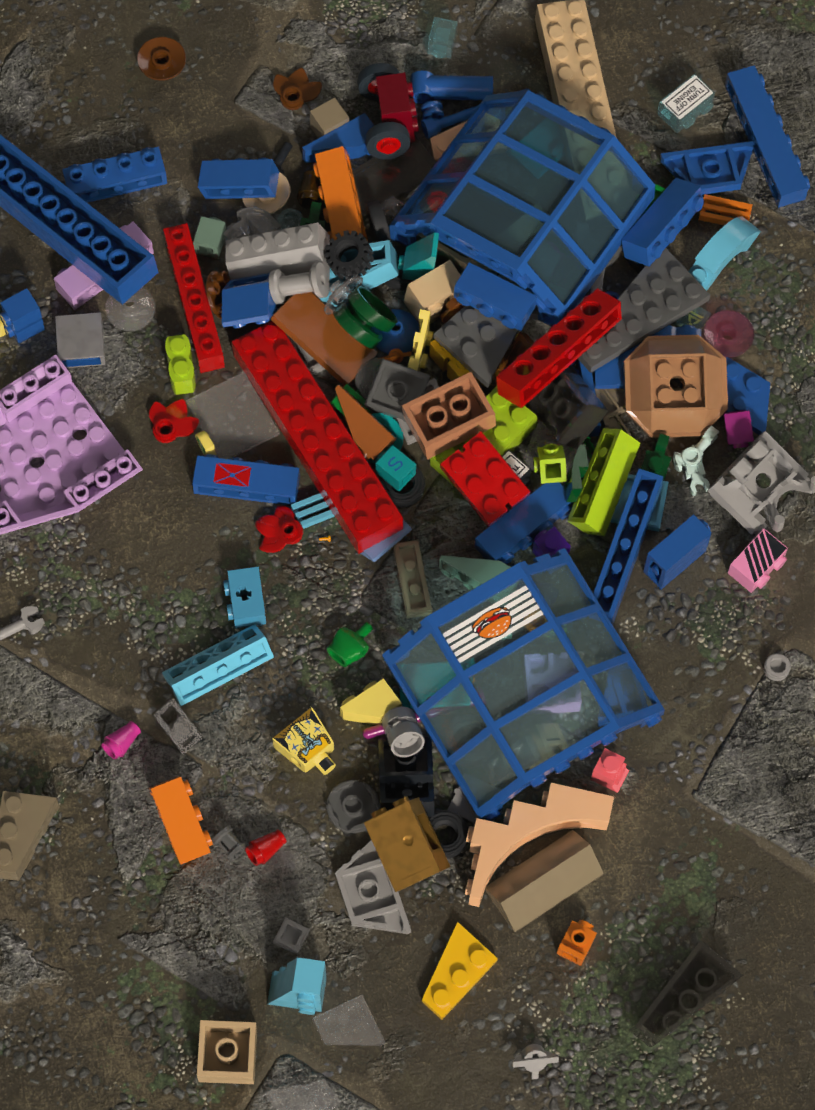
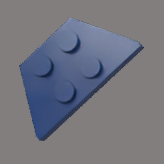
(712, 168)
(746, 392)

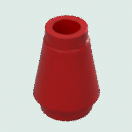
(265, 847)

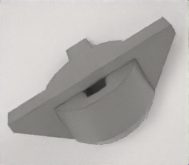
(537, 1063)

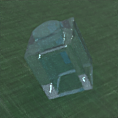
(442, 38)

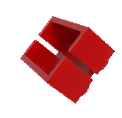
(484, 479)

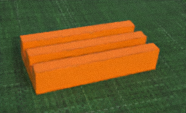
(724, 207)

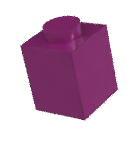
(738, 428)

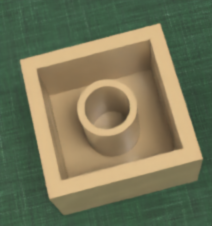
(432, 291)
(227, 1052)

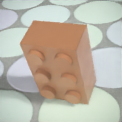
(449, 415)

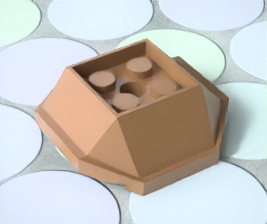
(671, 412)

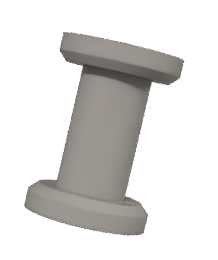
(284, 286)

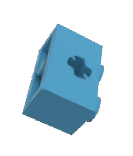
(247, 583)

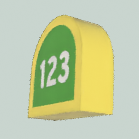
(205, 443)

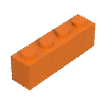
(339, 192)

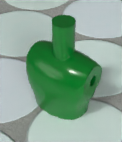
(349, 645)

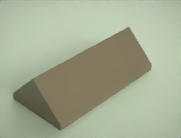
(544, 880)

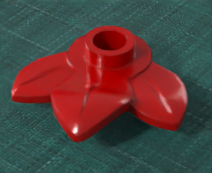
(172, 418)
(275, 530)

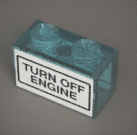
(686, 103)

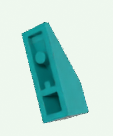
(419, 257)

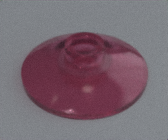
(730, 324)

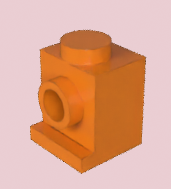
(574, 950)

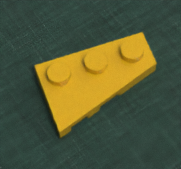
(457, 972)

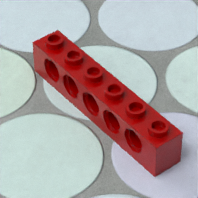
(194, 298)
(558, 348)

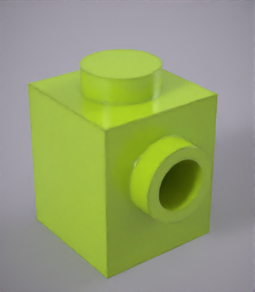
(550, 463)

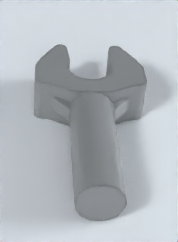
(23, 623)

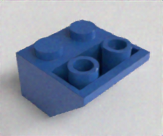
(247, 301)

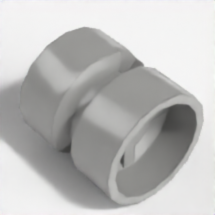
(403, 731)

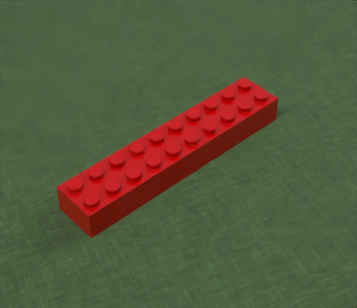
(317, 436)

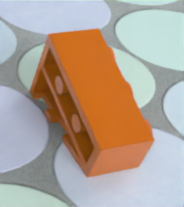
(181, 819)

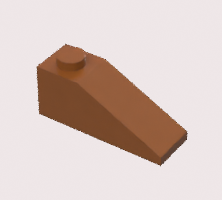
(365, 429)

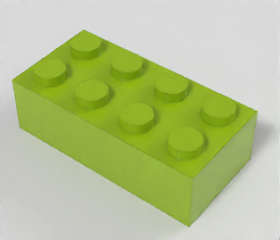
(511, 428)

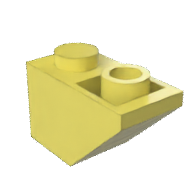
(371, 704)

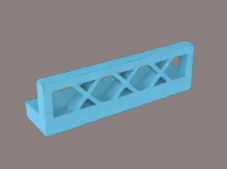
(219, 665)

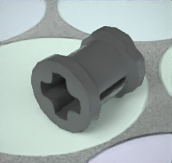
(229, 843)

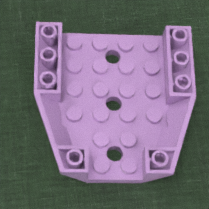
(39, 422)

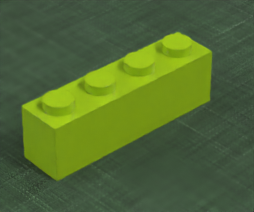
(604, 481)

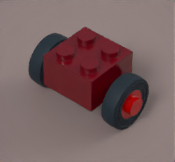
(385, 84)

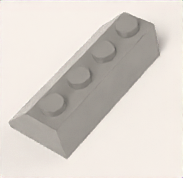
(287, 249)

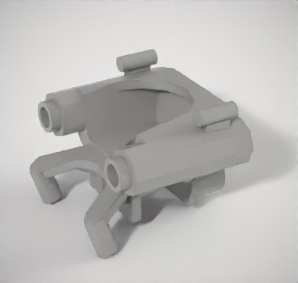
(743, 498)

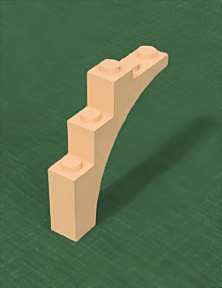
(560, 809)

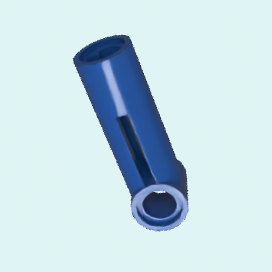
(444, 87)

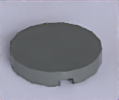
(351, 805)

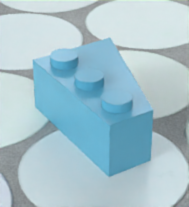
(382, 270)
(299, 985)

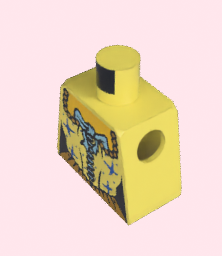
(306, 743)

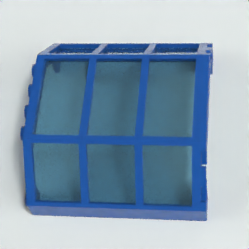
(531, 198)

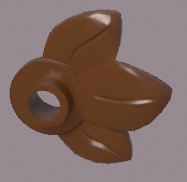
(296, 87)

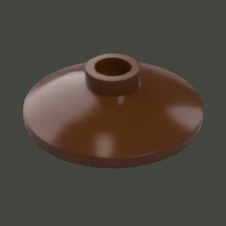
(160, 50)

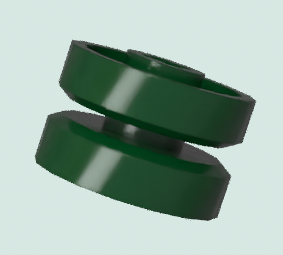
(365, 317)

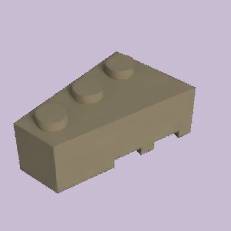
(22, 825)

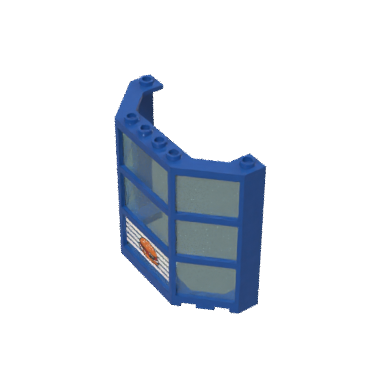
(520, 680)

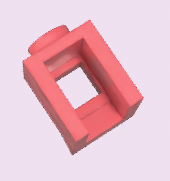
(610, 770)

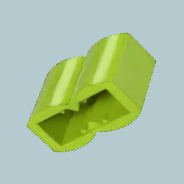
(180, 364)

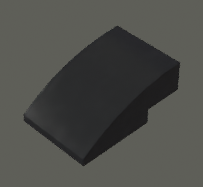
(406, 776)

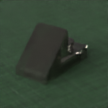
(176, 725)

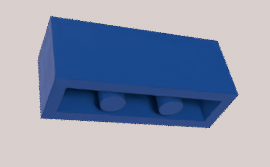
(238, 178)
(494, 297)

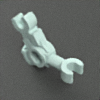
(692, 460)

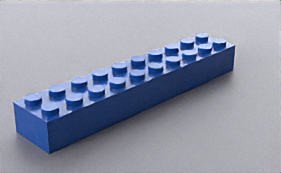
(72, 226)

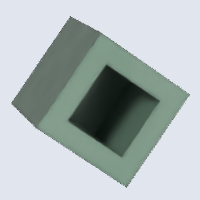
(209, 237)

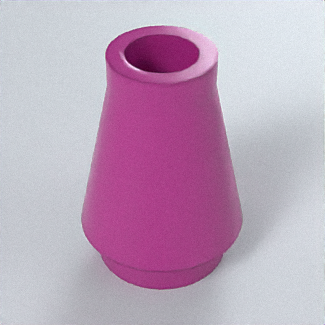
(119, 741)

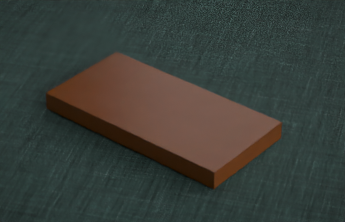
(322, 336)

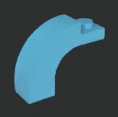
(722, 248)

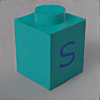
(395, 467)

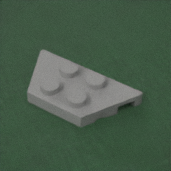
(369, 893)

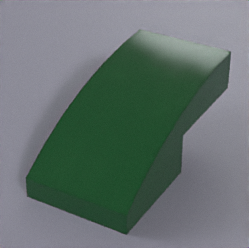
(575, 474)

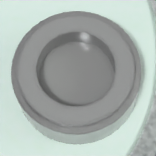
(777, 667)

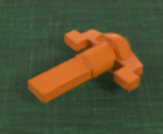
(397, 355)

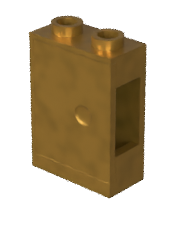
(406, 843)

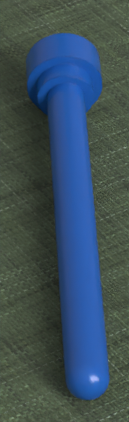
(433, 126)

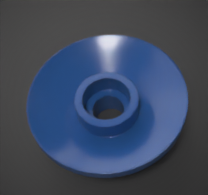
(404, 337)

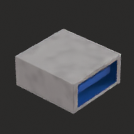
(80, 340)

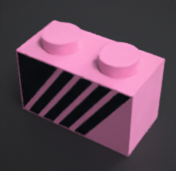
(758, 561)

